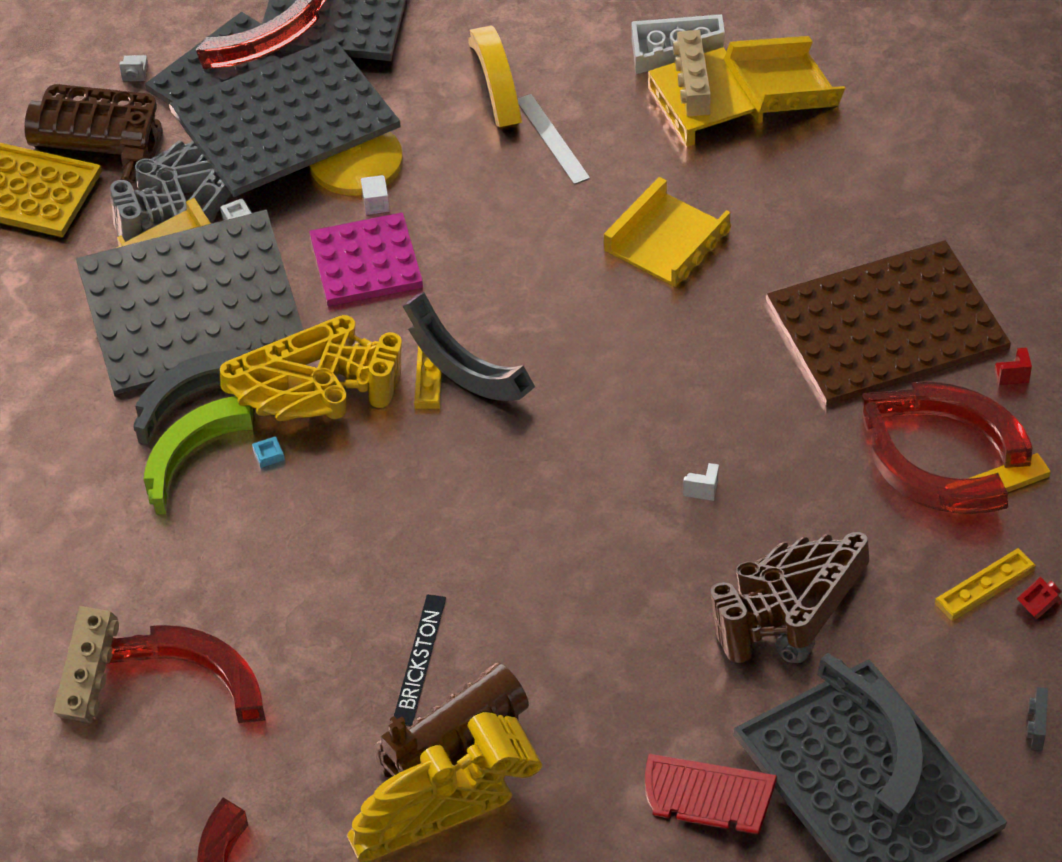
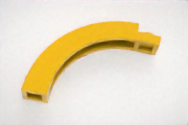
(497, 74)

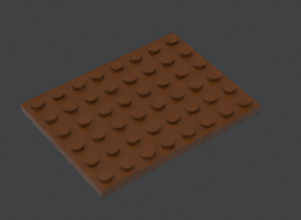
(887, 322)

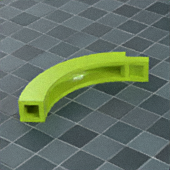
(187, 434)

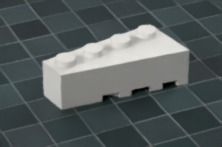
(654, 38)

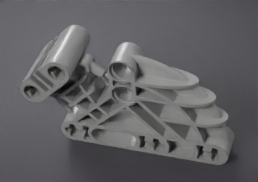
(163, 188)

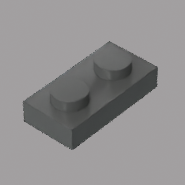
(1037, 728)

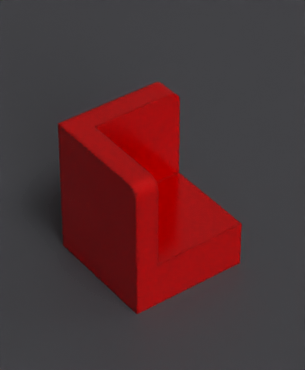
(1015, 371)

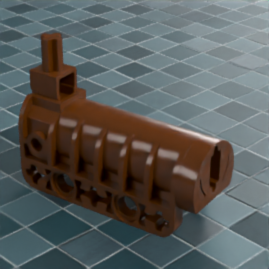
(96, 125)
(446, 725)

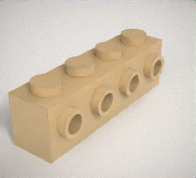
(693, 73)
(86, 664)

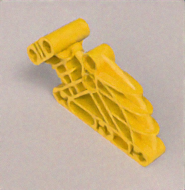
(282, 385)
(441, 794)

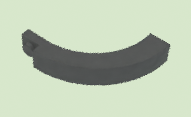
(458, 363)
(175, 385)

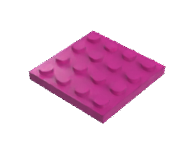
(365, 259)

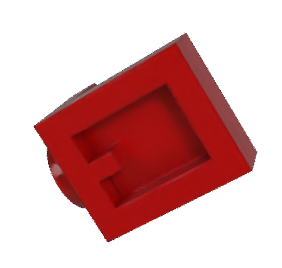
(1040, 597)

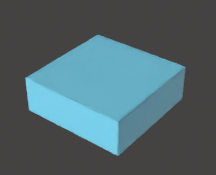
(268, 452)

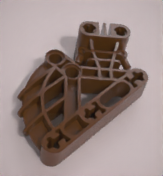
(768, 590)

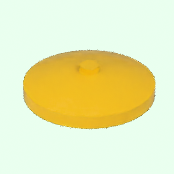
(372, 158)

